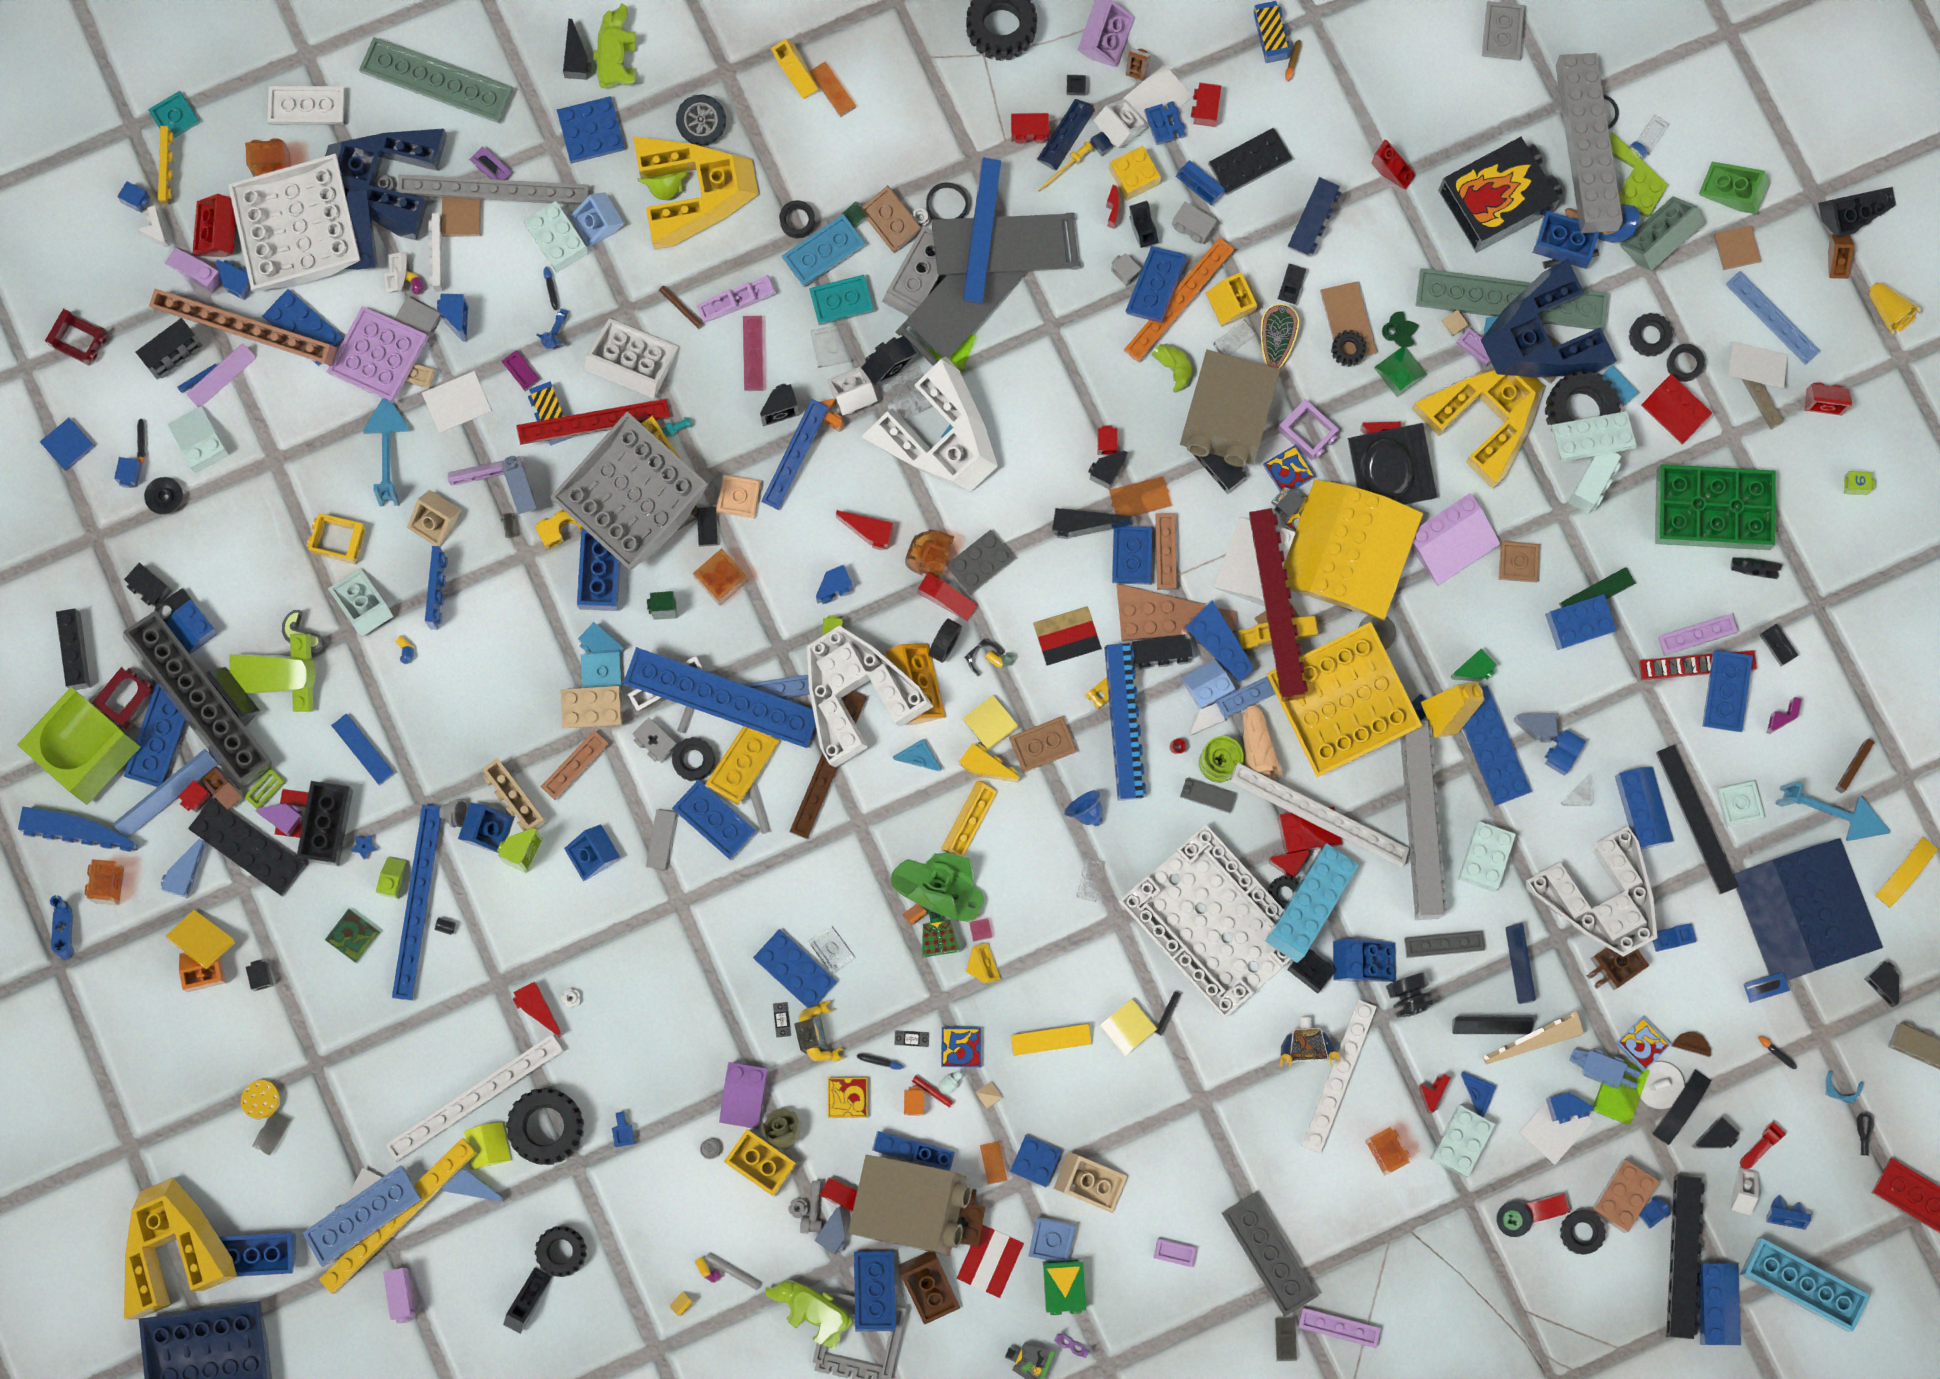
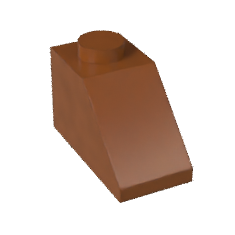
(1840, 256)
(221, 788)

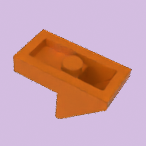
(833, 420)

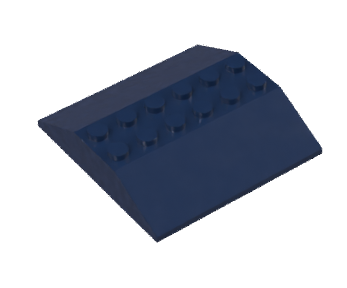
(1807, 910)
(206, 1344)

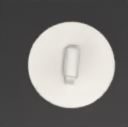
(1662, 1085)

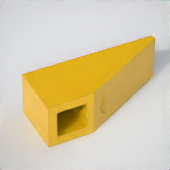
(794, 67)
(983, 765)

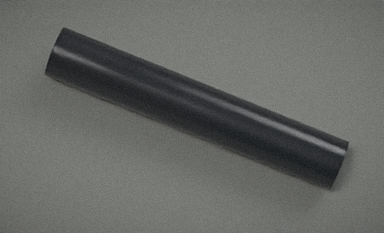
(1167, 1013)

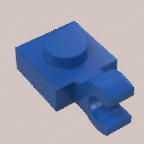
(622, 1134)

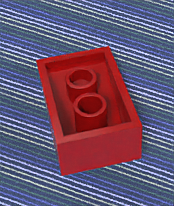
(1303, 835)

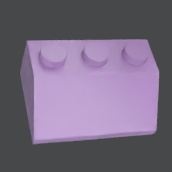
(1106, 32)

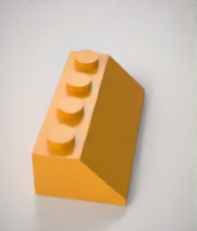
(918, 666)

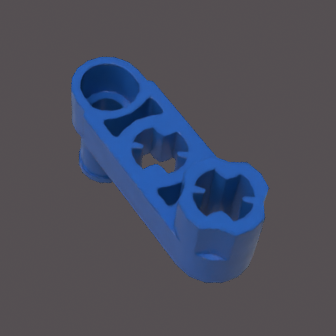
(61, 941)

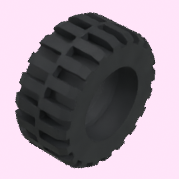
(1001, 45)
(1584, 384)
(523, 1110)

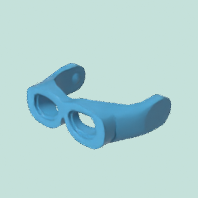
(1832, 1093)

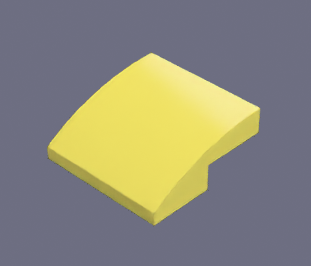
(990, 722)
(1129, 1026)

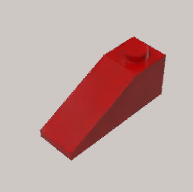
(871, 530)
(946, 597)
(533, 1003)

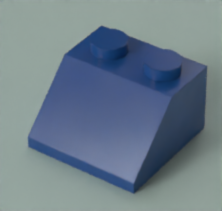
(454, 311)
(191, 627)
(485, 827)
(592, 852)

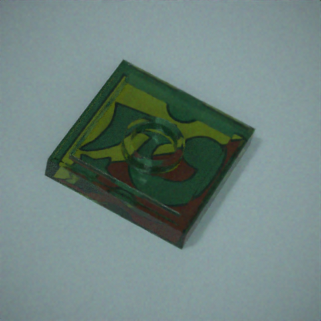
(352, 935)

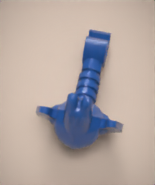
(550, 339)

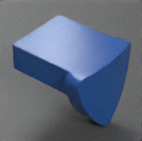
(1654, 1212)

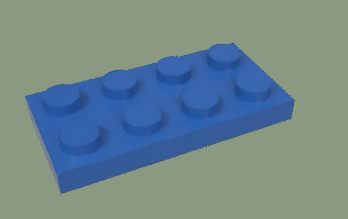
(1156, 284)
(296, 317)
(435, 584)
(1727, 691)
(714, 819)
(794, 969)
(874, 1291)

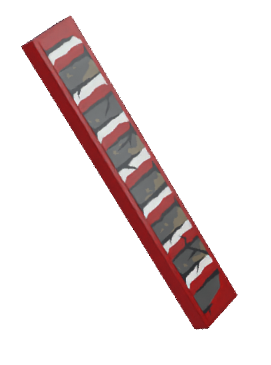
(1682, 666)

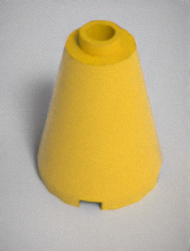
(1893, 307)

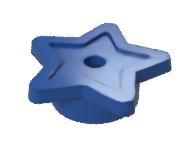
(364, 841)

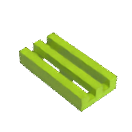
(264, 800)

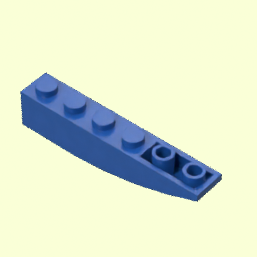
(70, 828)

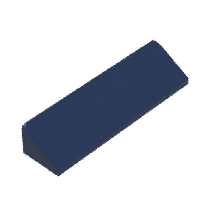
(1066, 134)
(1520, 963)

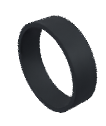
(946, 185)

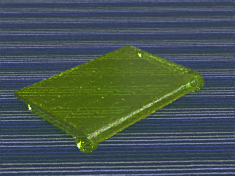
(1621, 1102)

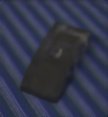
(271, 1133)
(1285, 1339)

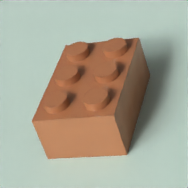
(1624, 1196)

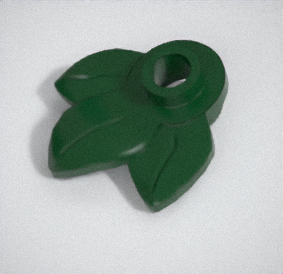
(1402, 330)

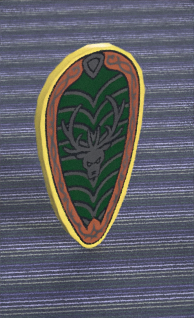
(1278, 334)

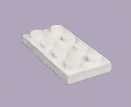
(306, 105)

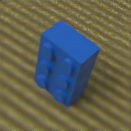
(1562, 240)
(1580, 622)

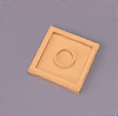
(738, 496)

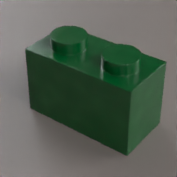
(662, 605)

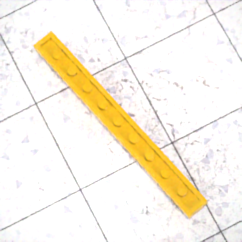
(427, 1188)

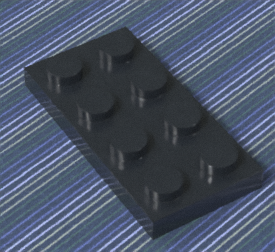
(1250, 161)

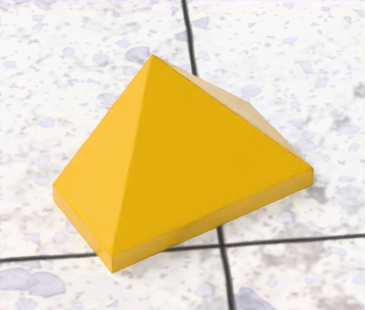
(982, 964)

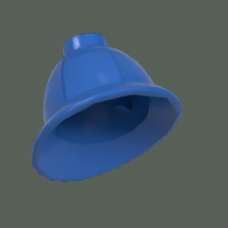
(1086, 808)

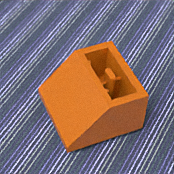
(196, 977)

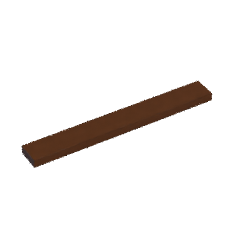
(822, 779)

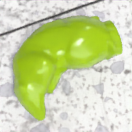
(1177, 361)

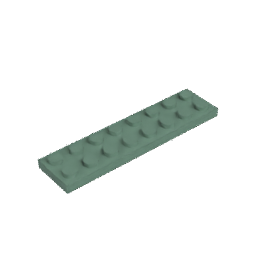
(436, 80)

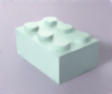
(556, 237)
(1595, 481)
(1486, 856)
(1462, 1141)

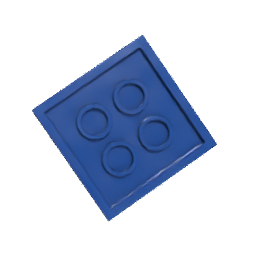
(590, 129)

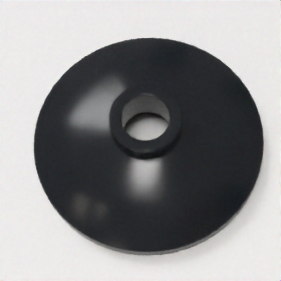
(157, 489)

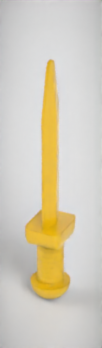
(1075, 157)

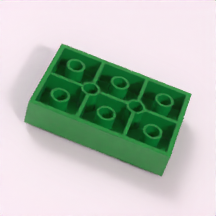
(1715, 507)

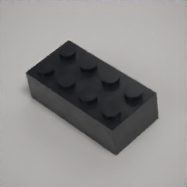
(324, 823)

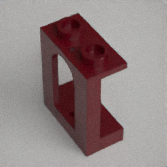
(59, 329)
(141, 695)

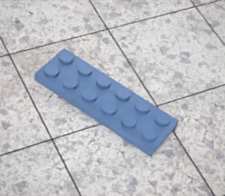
(362, 1216)

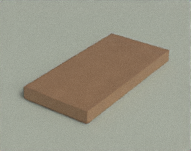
(1347, 312)

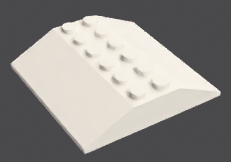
(294, 224)

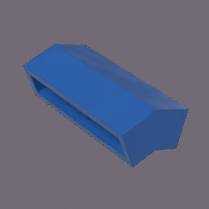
(1200, 183)

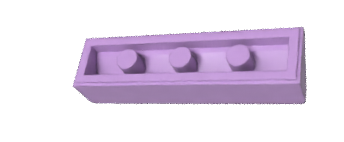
(221, 375)
(477, 472)

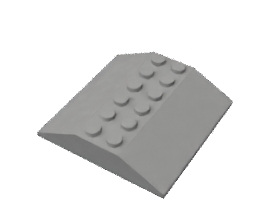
(630, 492)

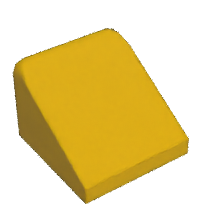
(681, 1304)

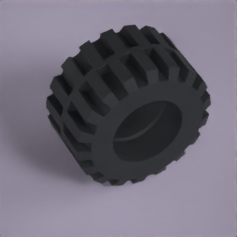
(578, 1251)

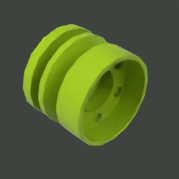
(1228, 751)

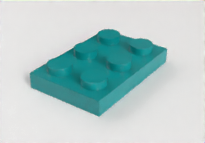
(841, 299)

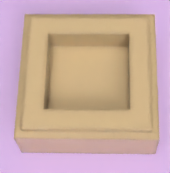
(1454, 323)

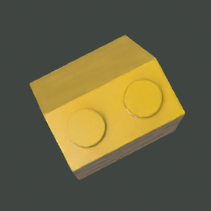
(1452, 708)

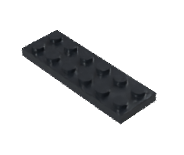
(247, 847)

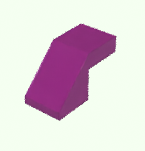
(1778, 720)

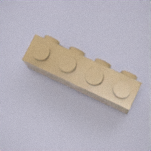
(513, 795)

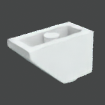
(1745, 1191)

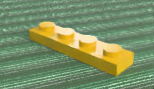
(165, 158)

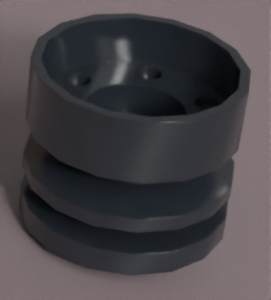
(1410, 995)

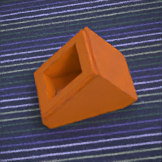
(914, 914)

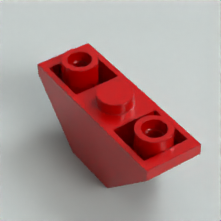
(1392, 166)

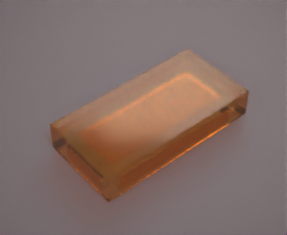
(993, 1163)

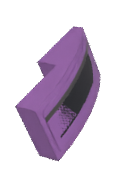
(489, 164)

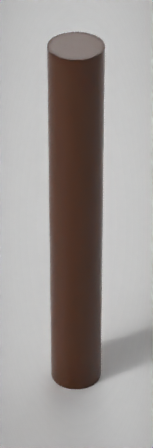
(681, 307)

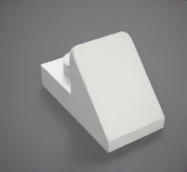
(155, 229)

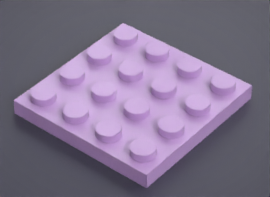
(377, 354)

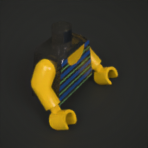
(812, 1036)

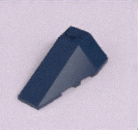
(362, 224)

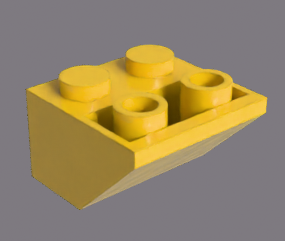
(1231, 299)

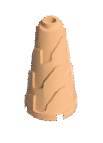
(1258, 746)

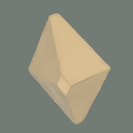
(988, 1095)

